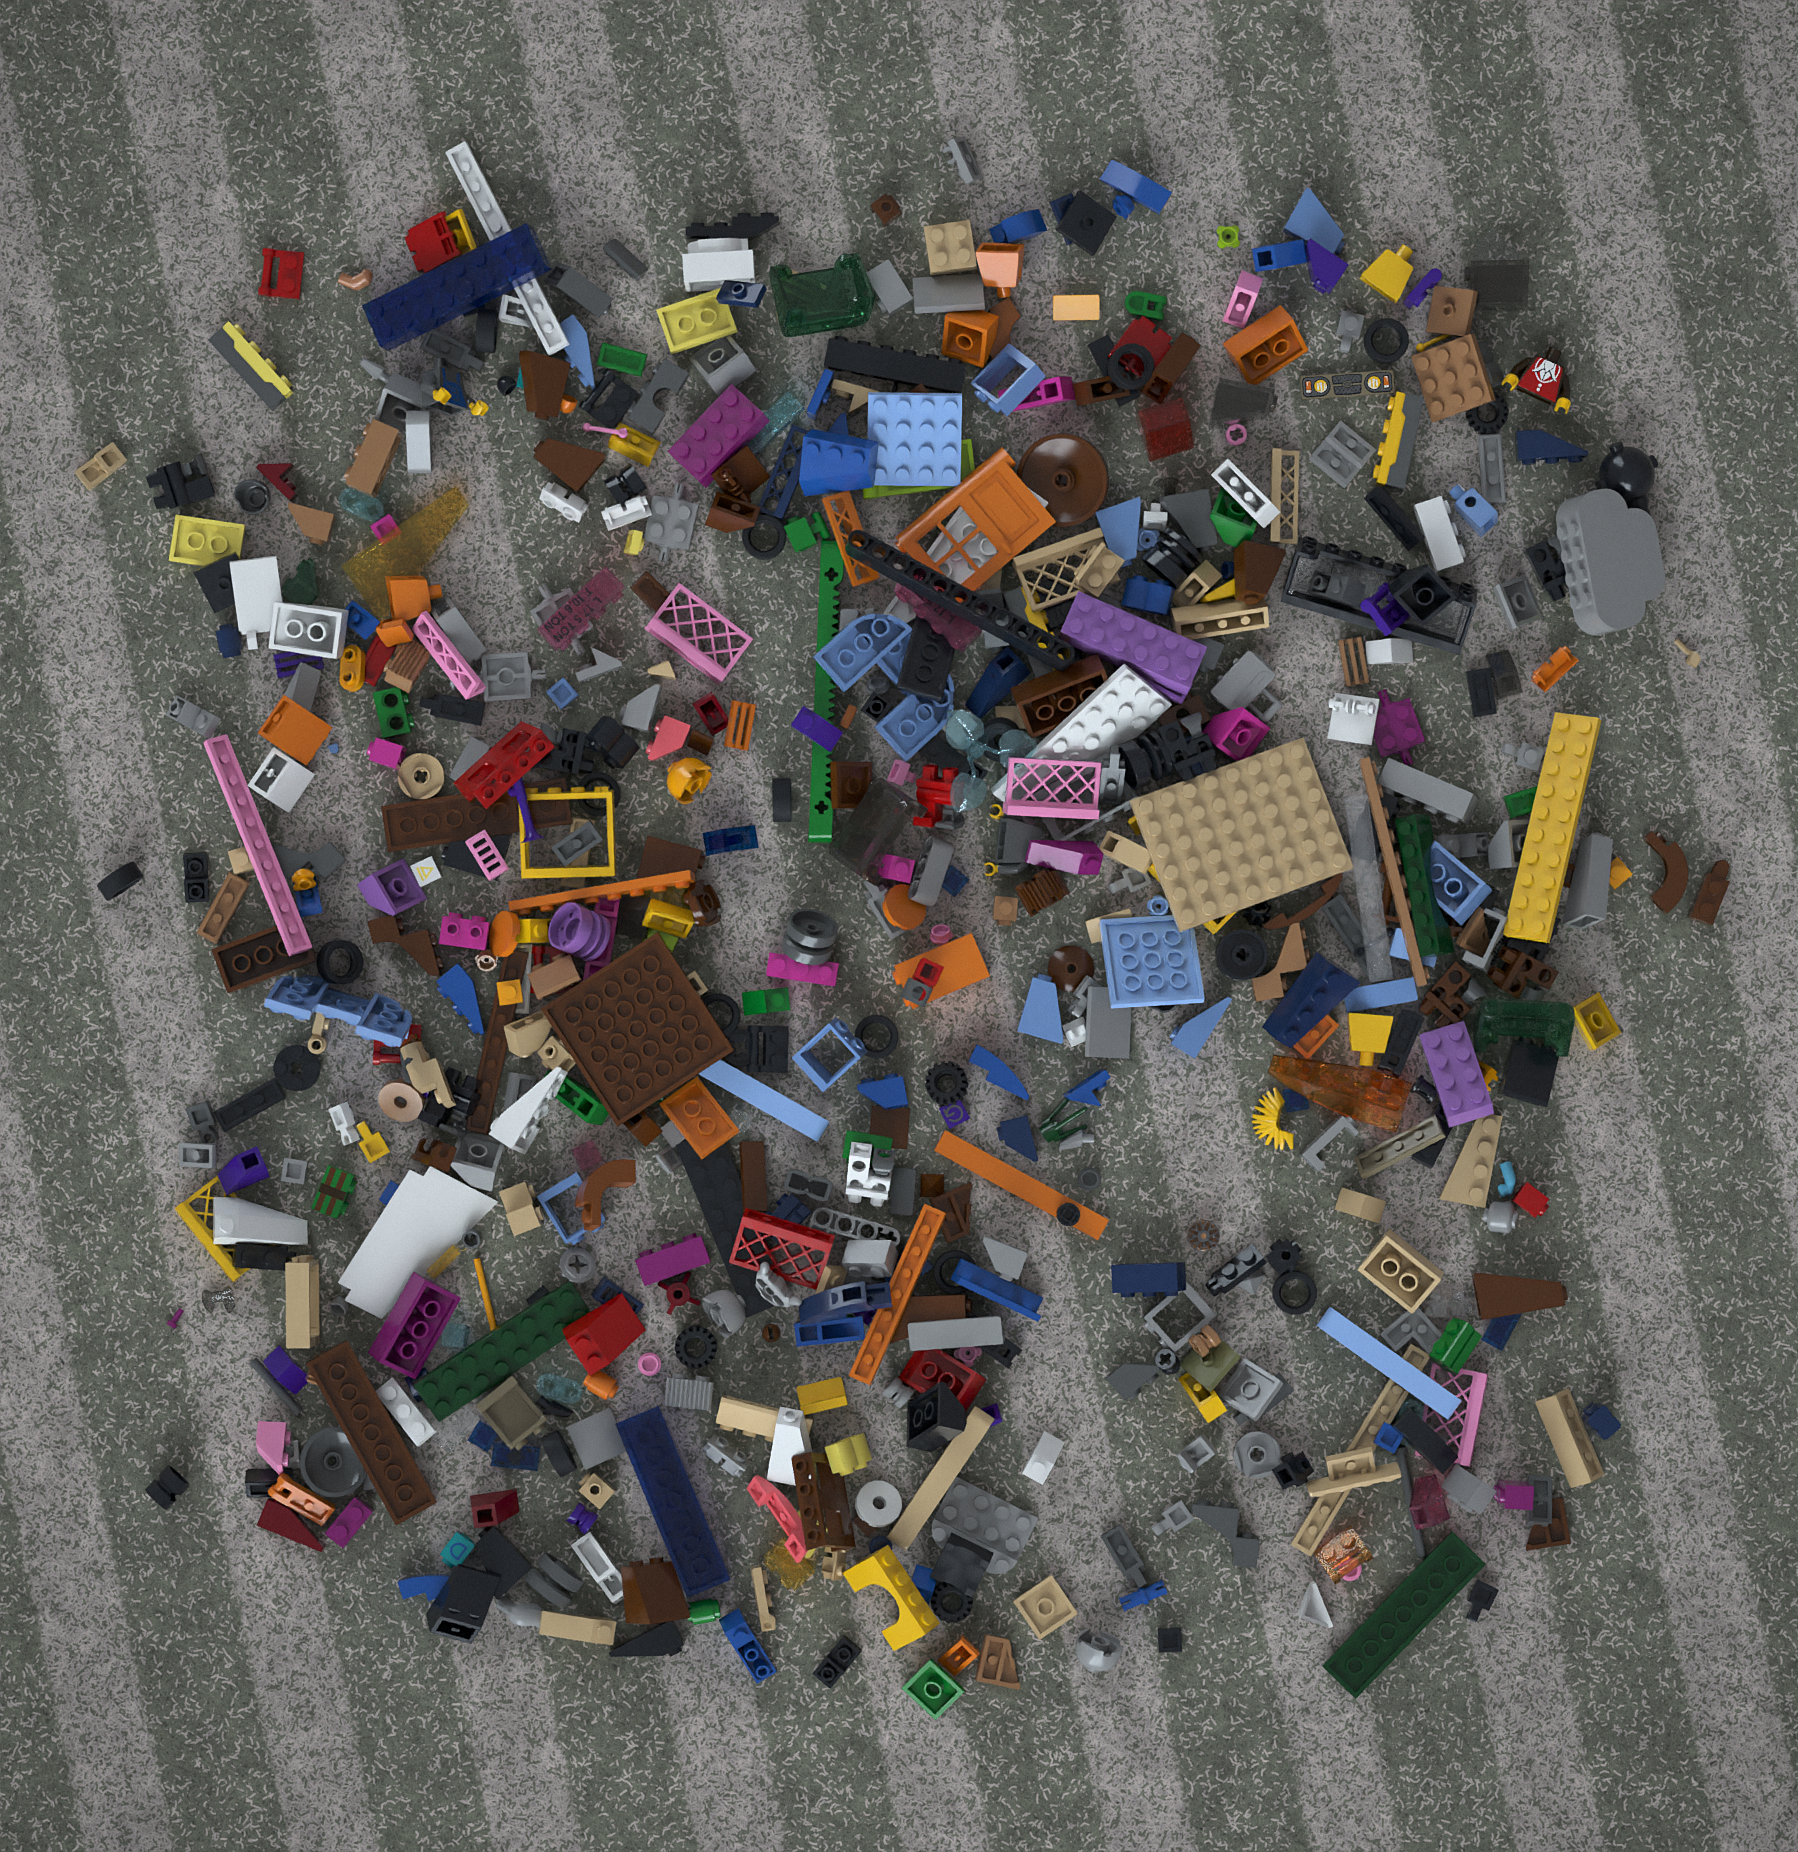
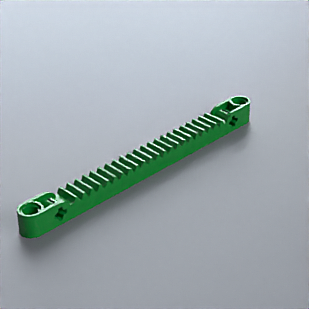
(822, 824)

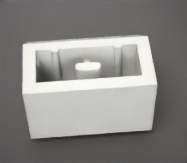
(281, 780)

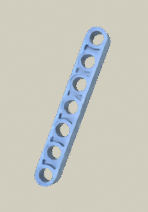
(766, 1099)
(1389, 1363)

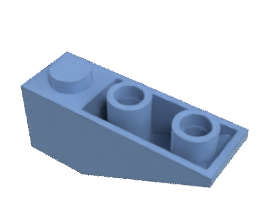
(578, 351)

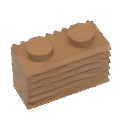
(407, 665)

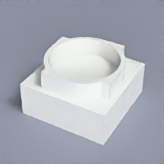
(717, 260)

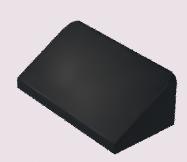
(260, 1480)

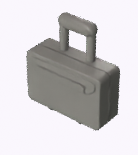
(1244, 683)

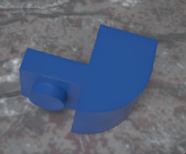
(1019, 227)

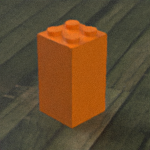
(961, 965)

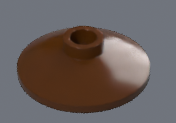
(1058, 967)

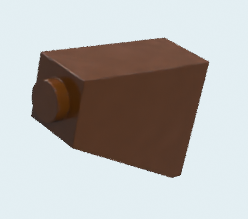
(1171, 368)
(543, 383)
(569, 462)
(1255, 570)
(668, 857)

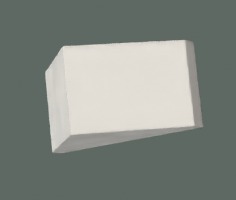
(513, 312)
(1388, 651)

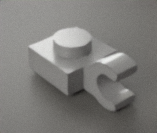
(1349, 327)
(1526, 756)
(1132, 879)
(1077, 1006)
(1175, 1517)

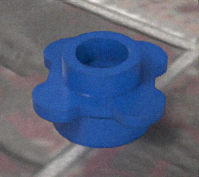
(1123, 206)

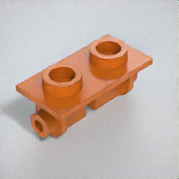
(1550, 673)

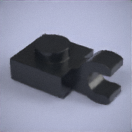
(1481, 1596)

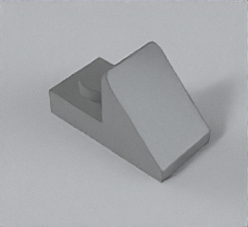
(604, 665)
(197, 1155)

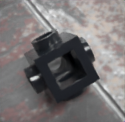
(1277, 1262)
(1293, 1470)

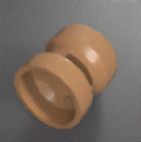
(1204, 1340)

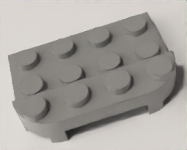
(983, 1521)

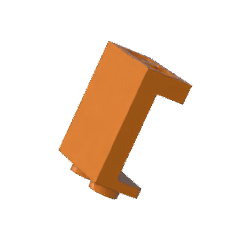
(295, 730)

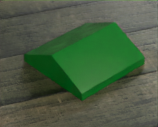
(933, 1689)

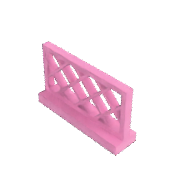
(687, 650)
(1052, 808)
(1472, 1416)

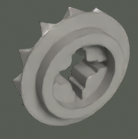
(583, 1259)

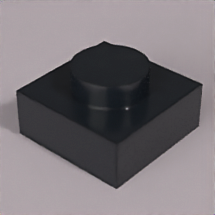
(1169, 1640)

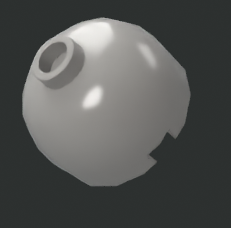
(725, 1310)
(1097, 1651)

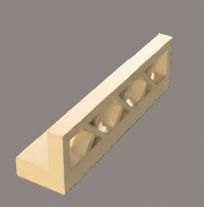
(1275, 495)

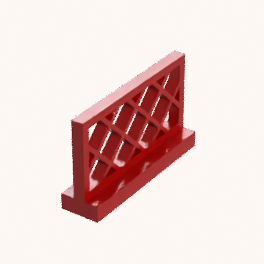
(791, 1233)

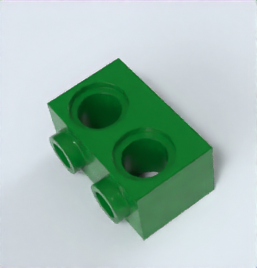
(387, 714)

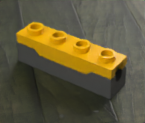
(1399, 440)
(1018, 604)

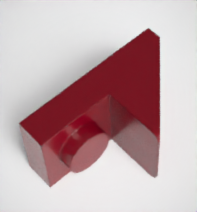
(275, 473)

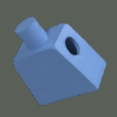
(1479, 517)

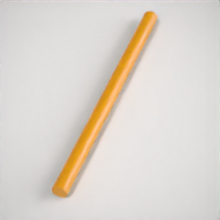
(485, 1294)

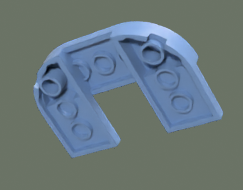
(884, 641)
(375, 1018)

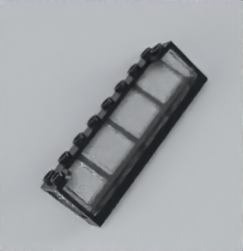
(1443, 631)

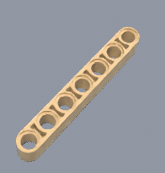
(939, 1479)

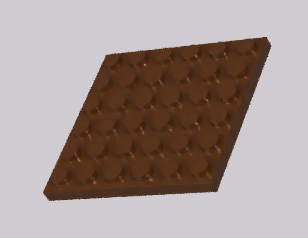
(637, 1029)

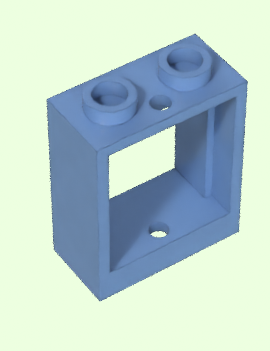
(997, 370)
(815, 1069)
(554, 1191)

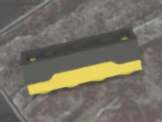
(250, 366)

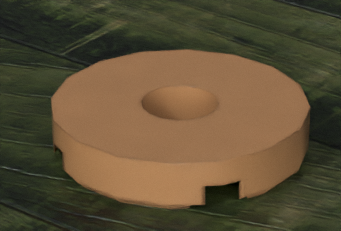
(396, 1110)

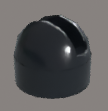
(506, 385)

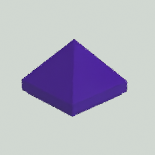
(993, 1411)

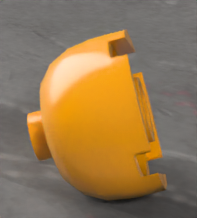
(686, 778)

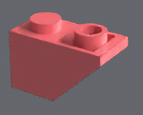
(669, 739)

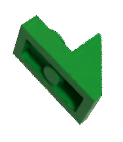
(766, 1001)

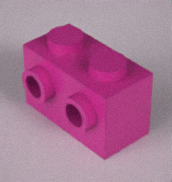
(464, 932)

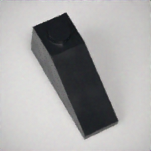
(655, 1642)

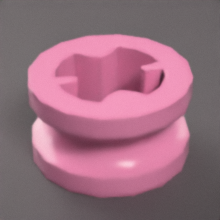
(1240, 440)

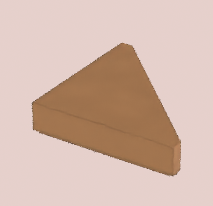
(1475, 934)

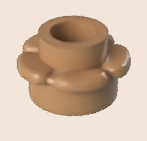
(486, 965)

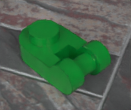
(1137, 302)

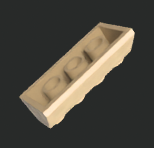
(750, 1417)

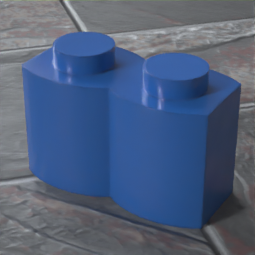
(1148, 596)

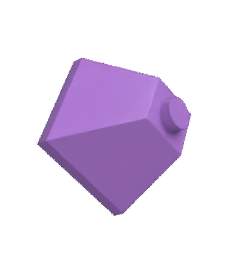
(392, 888)

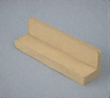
(1569, 1438)

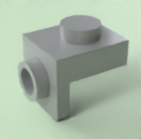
(1196, 1453)

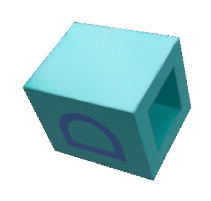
(457, 1549)

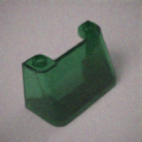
(822, 298)
(1524, 1018)

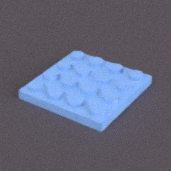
(916, 438)
(1150, 962)

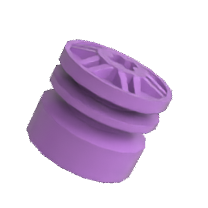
(579, 931)

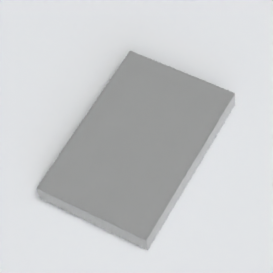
(948, 293)
(1106, 1026)

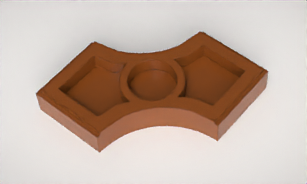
(1007, 318)

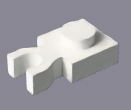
(343, 1120)

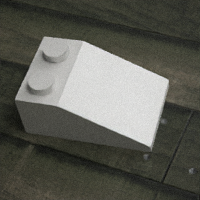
(308, 629)

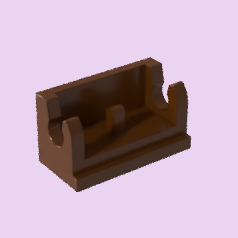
(438, 1156)

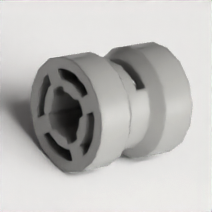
(898, 1392)

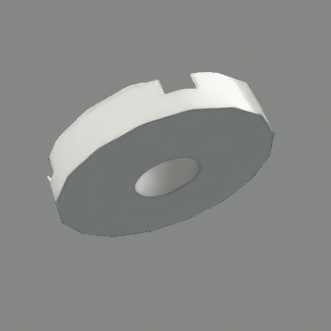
(884, 1492)

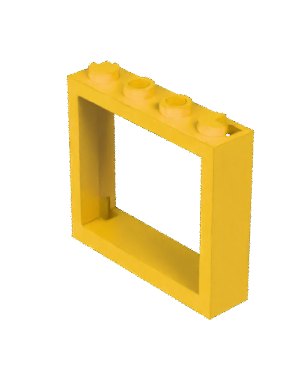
(571, 871)

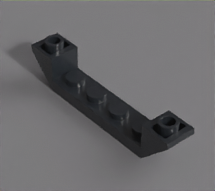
(934, 750)

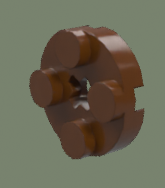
(703, 903)

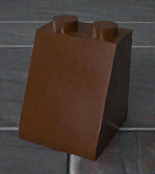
(652, 1592)

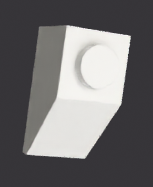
(1043, 1458)

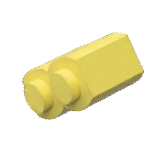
(848, 1454)

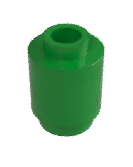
(704, 1611)

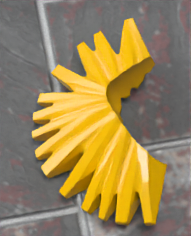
(1270, 1121)

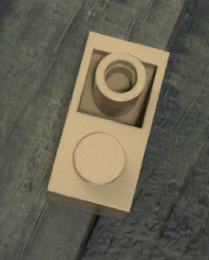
(1126, 852)

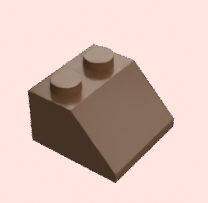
(554, 976)

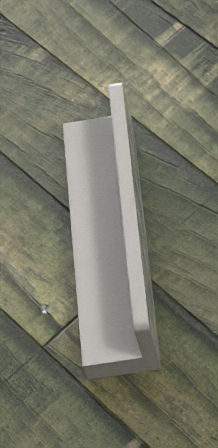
(955, 1333)

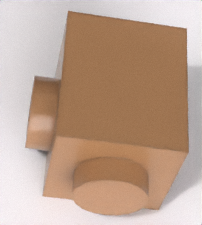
(1005, 910)

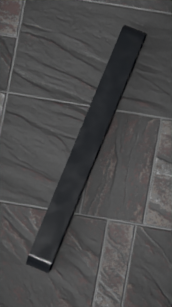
(955, 590)

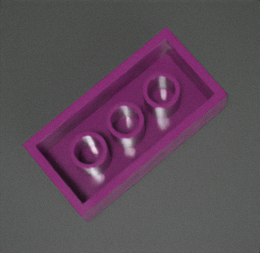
(718, 435)

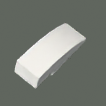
(600, 1566)

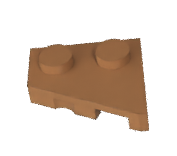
(996, 1663)

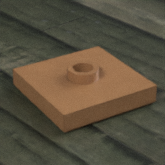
(1451, 311)

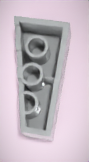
(1428, 791)

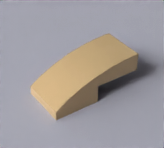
(101, 466)

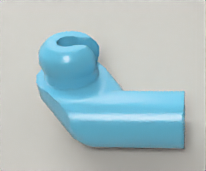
(1509, 1180)

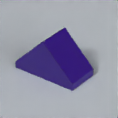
(286, 1370)

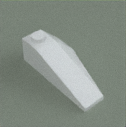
(518, 1124)
(251, 1223)

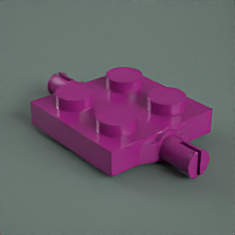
(1396, 728)

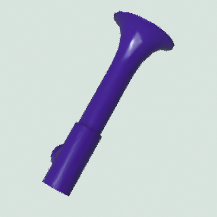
(519, 791)

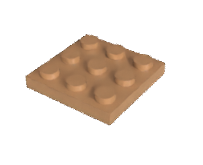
(1453, 378)

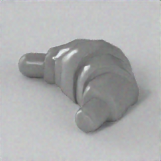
(774, 1288)

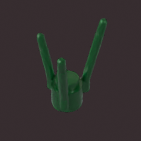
(1051, 1130)

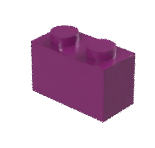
(349, 1521)

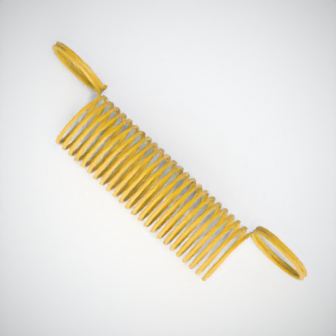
(447, 1261)

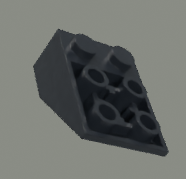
(462, 1604)

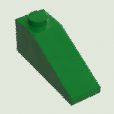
(581, 1101)

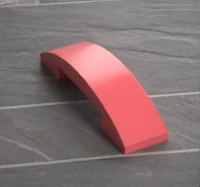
(766, 1493)

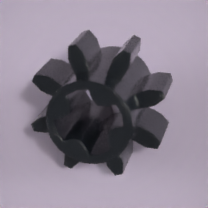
(1257, 913)

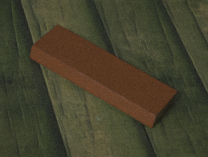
(753, 1175)

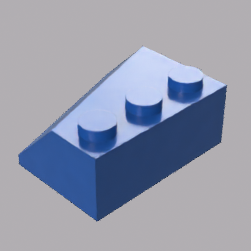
(836, 463)

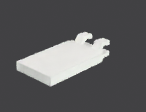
(255, 591)

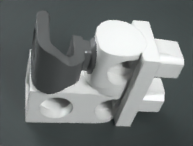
(866, 1181)

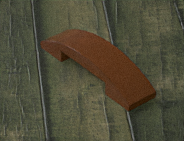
(1328, 889)

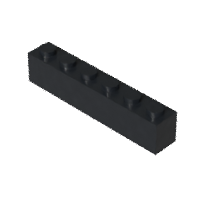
(894, 366)

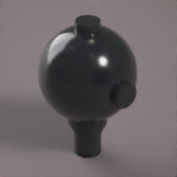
(1629, 474)

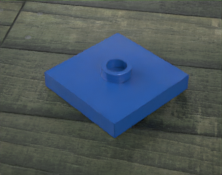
(821, 394)

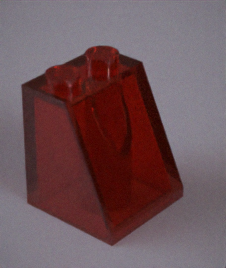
(1165, 429)

